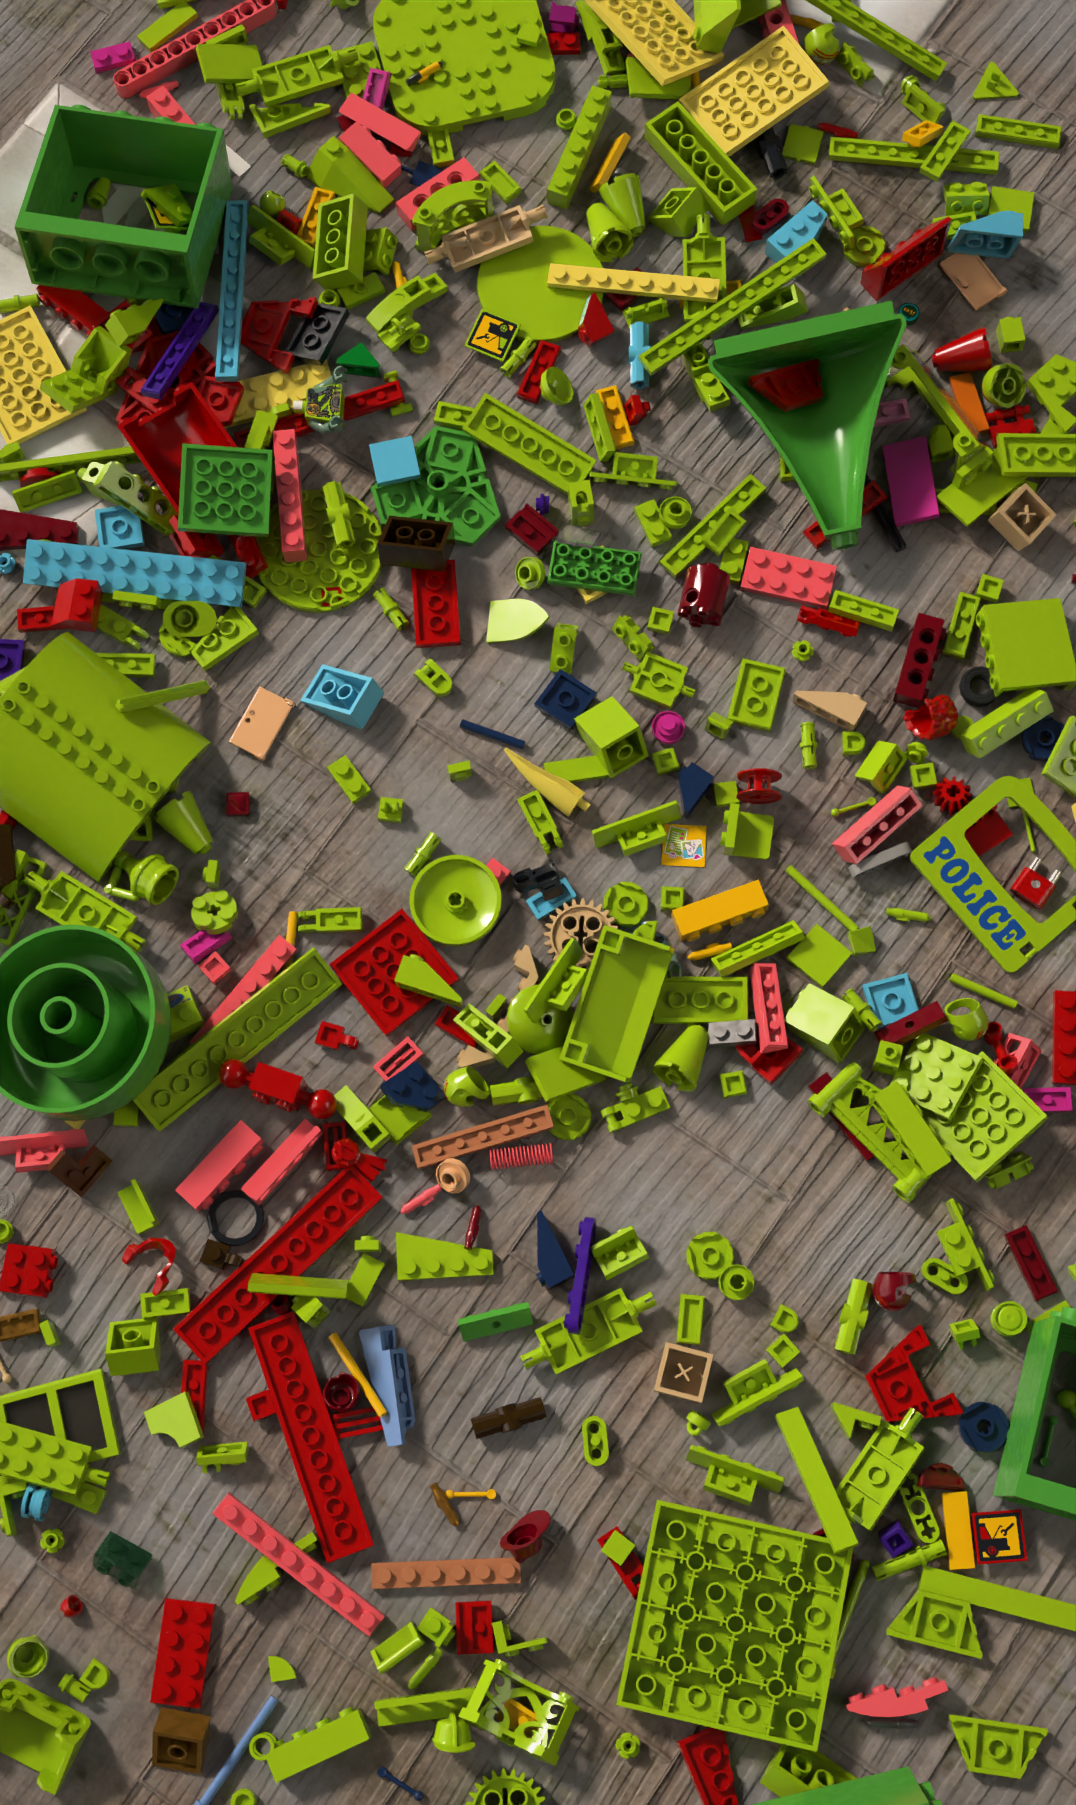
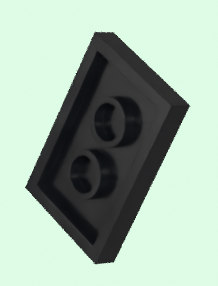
(317, 335)

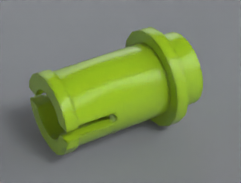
(299, 168)
(74, 1687)

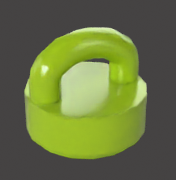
(699, 1420)

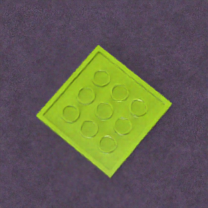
(988, 1121)

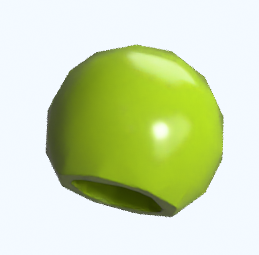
(272, 203)

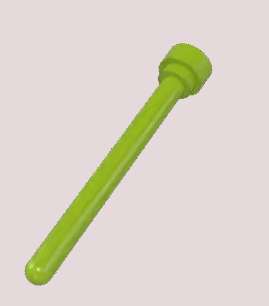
(849, 1605)

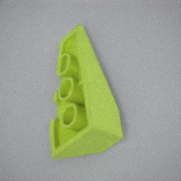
(341, 172)

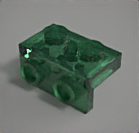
(121, 1560)

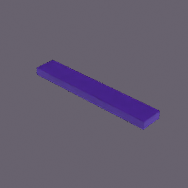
(179, 351)

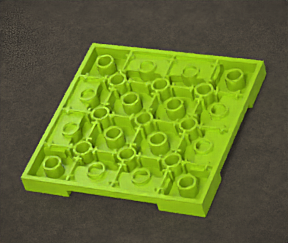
(735, 1626)

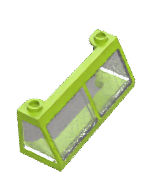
(909, 369)

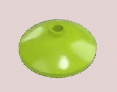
(540, 1036)

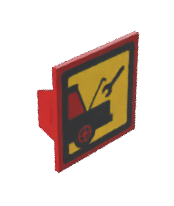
(999, 1536)

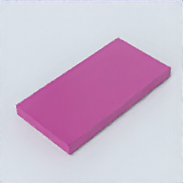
(911, 481)

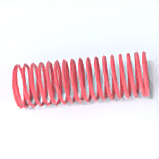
(515, 1157)

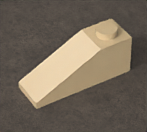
(835, 707)

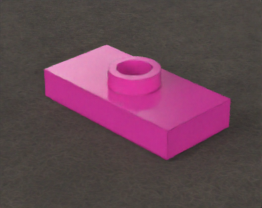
(377, 87)
(203, 944)

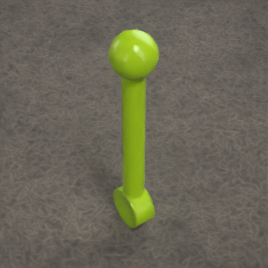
(870, 802)

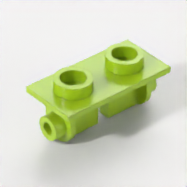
(853, 64)
(647, 312)
(626, 630)
(1017, 1164)

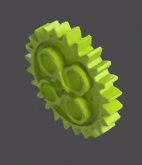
(507, 1781)

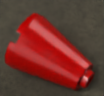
(965, 353)

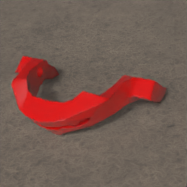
(153, 1243)

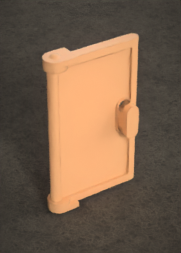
(974, 274)
(259, 729)

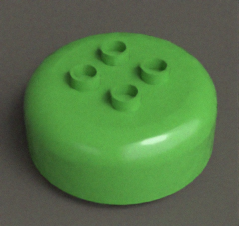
(79, 1023)

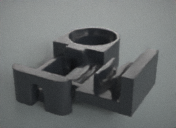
(544, 876)

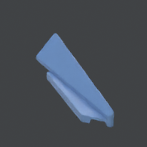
(389, 1381)

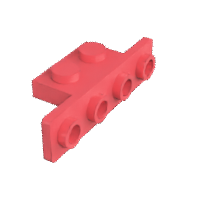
(38, 1150)

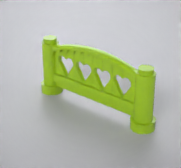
(837, 1099)

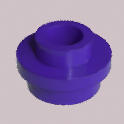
(542, 504)

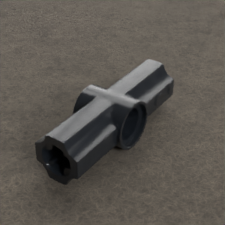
(770, 149)

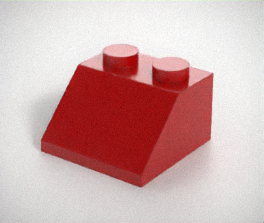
(77, 605)

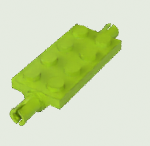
(298, 75)
(704, 258)
(74, 903)
(604, 1325)
(46, 1460)
(880, 1471)

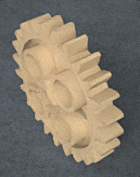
(560, 935)

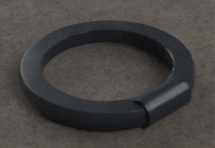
(212, 1221)

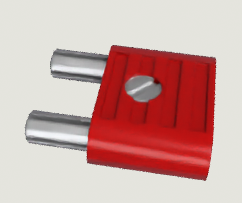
(1033, 887)

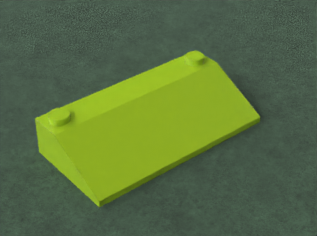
(714, 22)
(617, 1004)

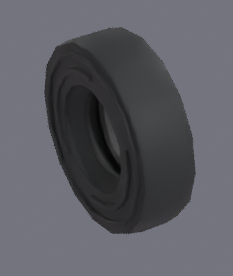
(969, 695)

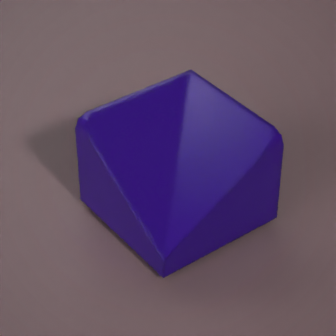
(895, 1538)

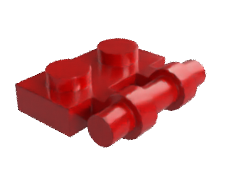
(1019, 426)

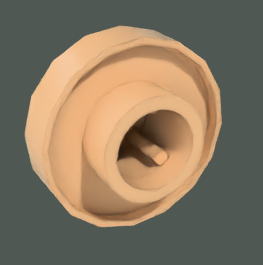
(453, 1175)

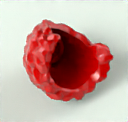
(933, 718)

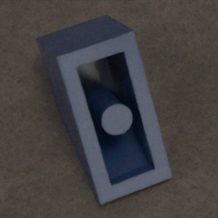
(693, 786)

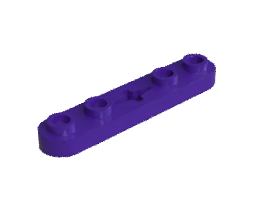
(577, 1296)

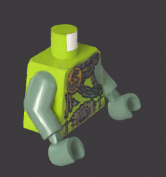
(325, 404)

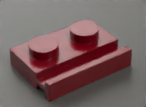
(532, 529)

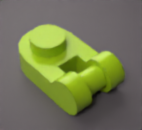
(439, 684)

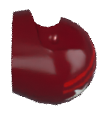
(890, 1290)

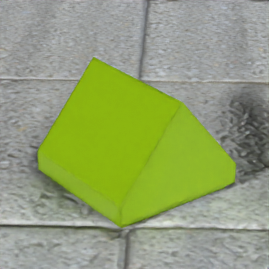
(718, 725)

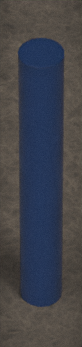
(487, 732)

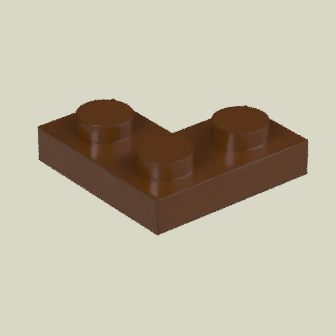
(79, 1175)

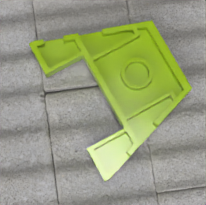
(1054, 387)

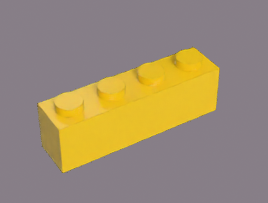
(720, 910)

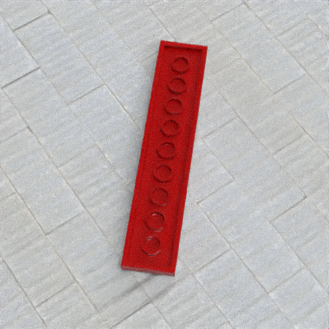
(286, 1253)
(311, 1437)

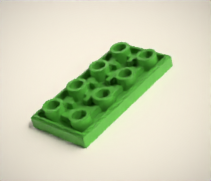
(595, 568)

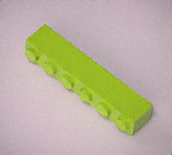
(579, 147)

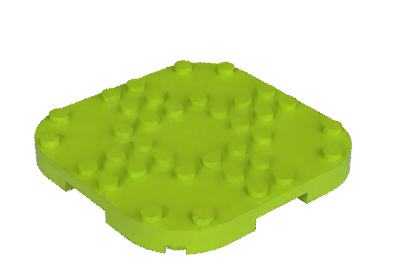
(482, 67)

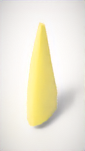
(555, 789)

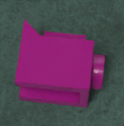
(563, 19)

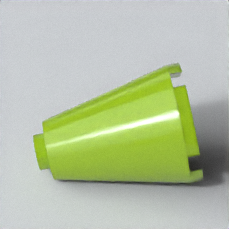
(626, 201)
(608, 234)
(186, 823)
(683, 1059)

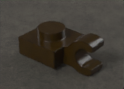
(219, 1254)

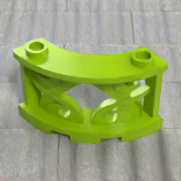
(434, 220)
(485, 1720)

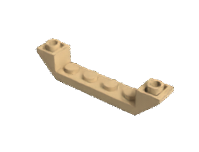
(525, 965)

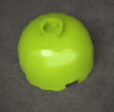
(1004, 385)

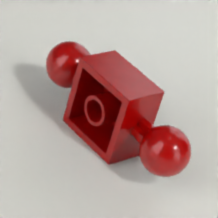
(278, 1087)

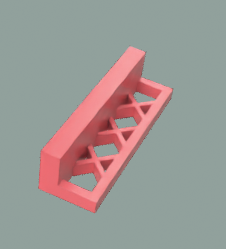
(1026, 1055)
(282, 1161)

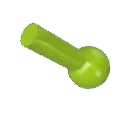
(1067, 1400)

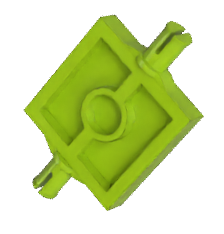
(658, 680)

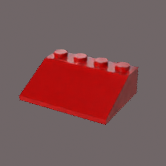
(905, 259)

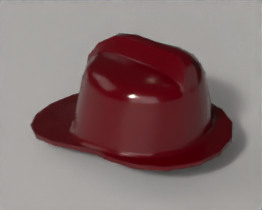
(525, 1536)

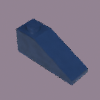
(551, 1260)

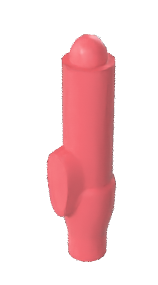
(168, 85)
(423, 1199)

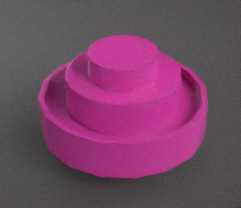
(668, 727)

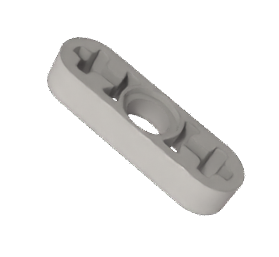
(880, 860)

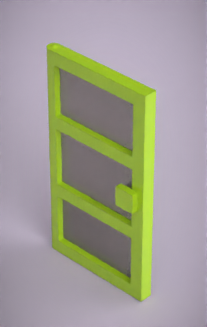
(67, 1409)

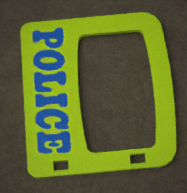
(973, 891)

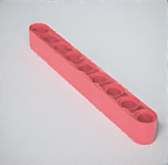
(182, 50)

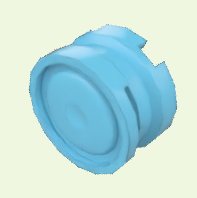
(35, 1502)

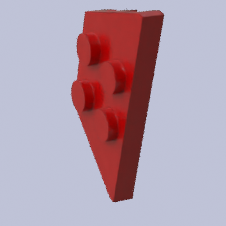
(791, 385)

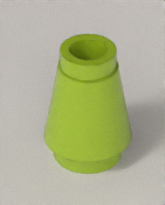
(98, 195)

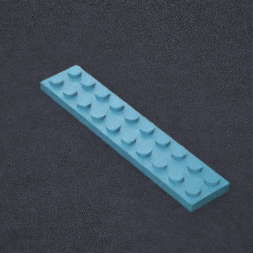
(136, 572)

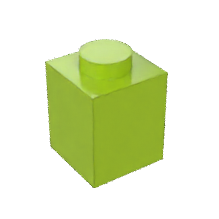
(1010, 334)

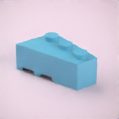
(800, 229)

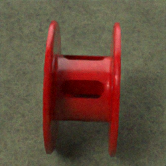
(759, 778)

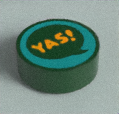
(910, 312)

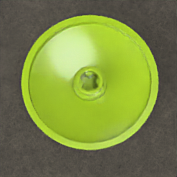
(455, 900)

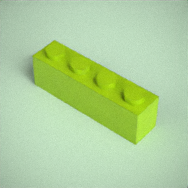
(1006, 722)
(911, 1130)

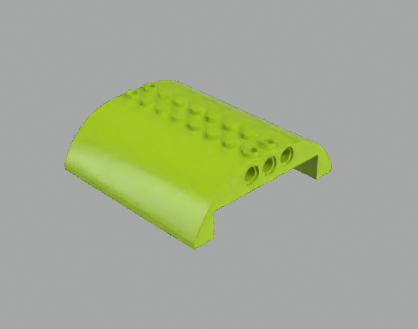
(79, 765)

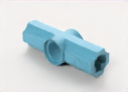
(638, 344)

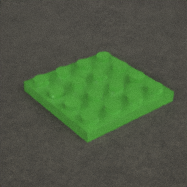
(225, 490)

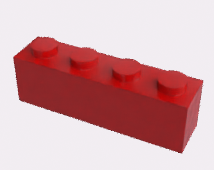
(72, 305)

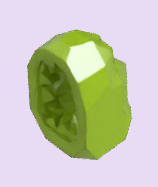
(940, 443)

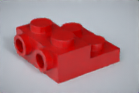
(28, 1270)

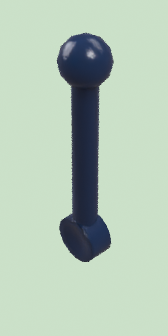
(383, 1772)

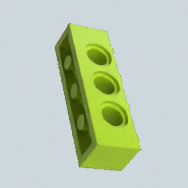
(109, 485)

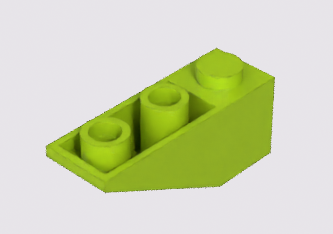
(131, 323)
(361, 1119)

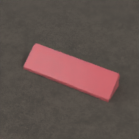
(380, 122)
(768, 1007)

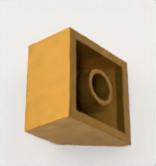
(180, 1740)

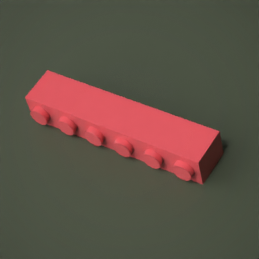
(289, 496)

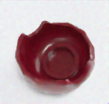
(341, 1392)

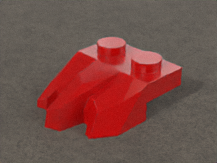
(772, 1064)

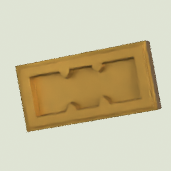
(20, 1325)

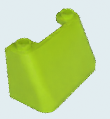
(40, 1732)

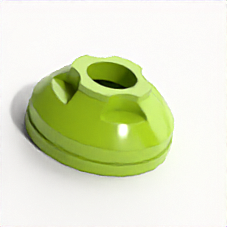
(556, 386)

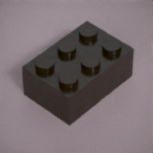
(416, 543)

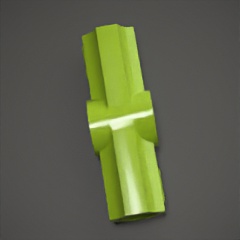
(339, 515)
(522, 1090)
(853, 1316)

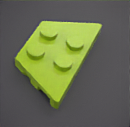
(938, 1623)
(996, 1745)

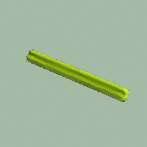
(162, 696)

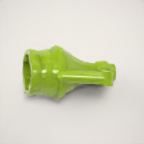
(149, 878)

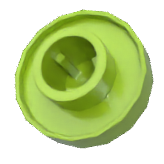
(675, 512)
(530, 573)
(736, 1282)

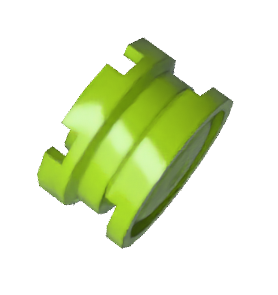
(1008, 1318)

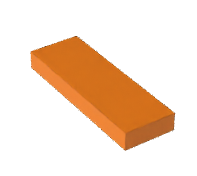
(968, 400)

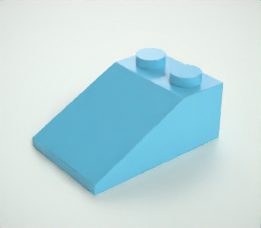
(989, 236)
(343, 695)

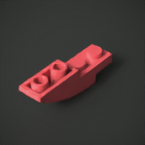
(886, 1703)

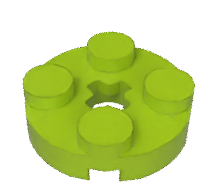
(212, 901)

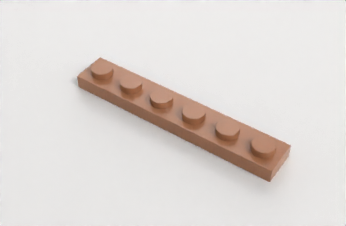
(483, 1136)
(445, 1573)

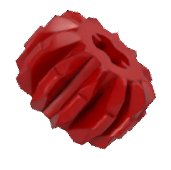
(948, 788)

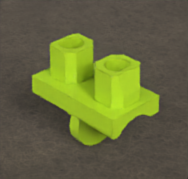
(399, 332)

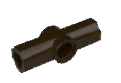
(508, 1418)

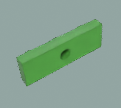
(495, 1321)

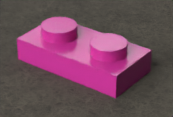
(112, 57)
(1051, 1099)

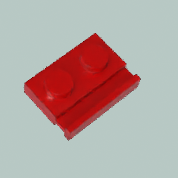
(474, 1627)

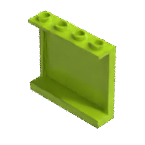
(1027, 645)

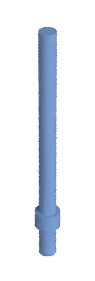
(238, 1752)

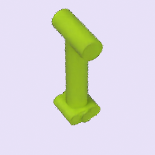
(400, 408)

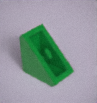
(359, 362)

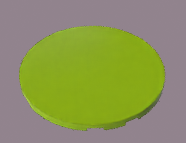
(518, 288)
(327, 566)

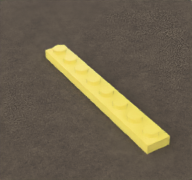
(633, 283)

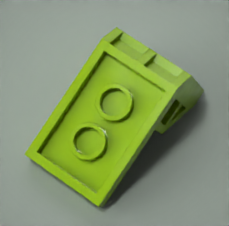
(91, 373)

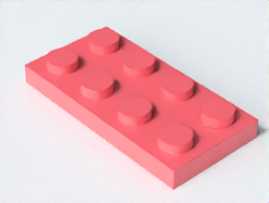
(788, 577)

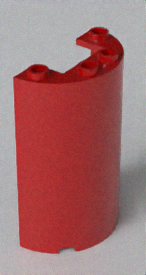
(160, 438)

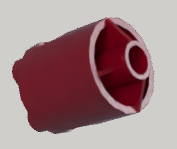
(704, 595)

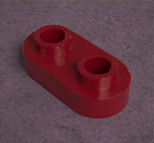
(768, 216)

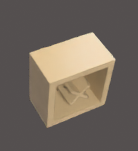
(1022, 517)
(683, 1373)

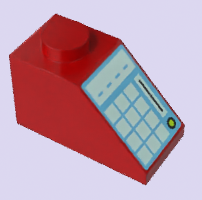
(594, 323)

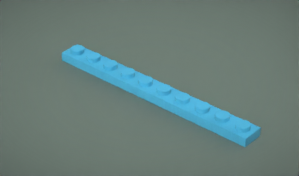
(232, 291)

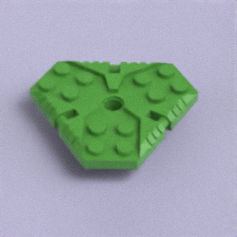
(453, 461)

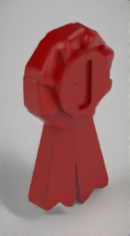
(347, 1154)

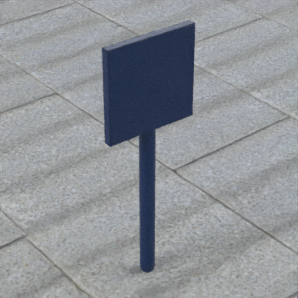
(422, 173)

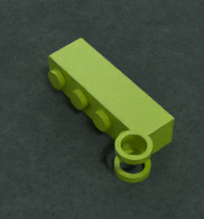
(312, 1746)

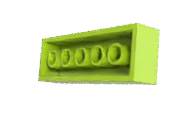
(700, 162)

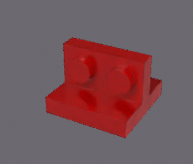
(194, 546)

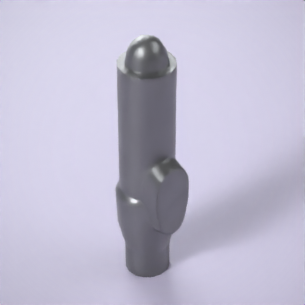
(892, 1722)

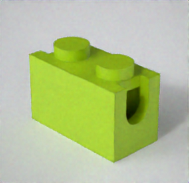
(581, 508)

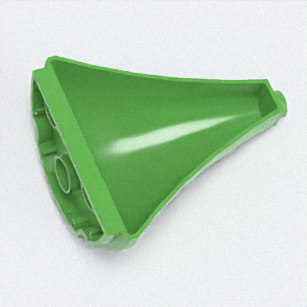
(831, 439)

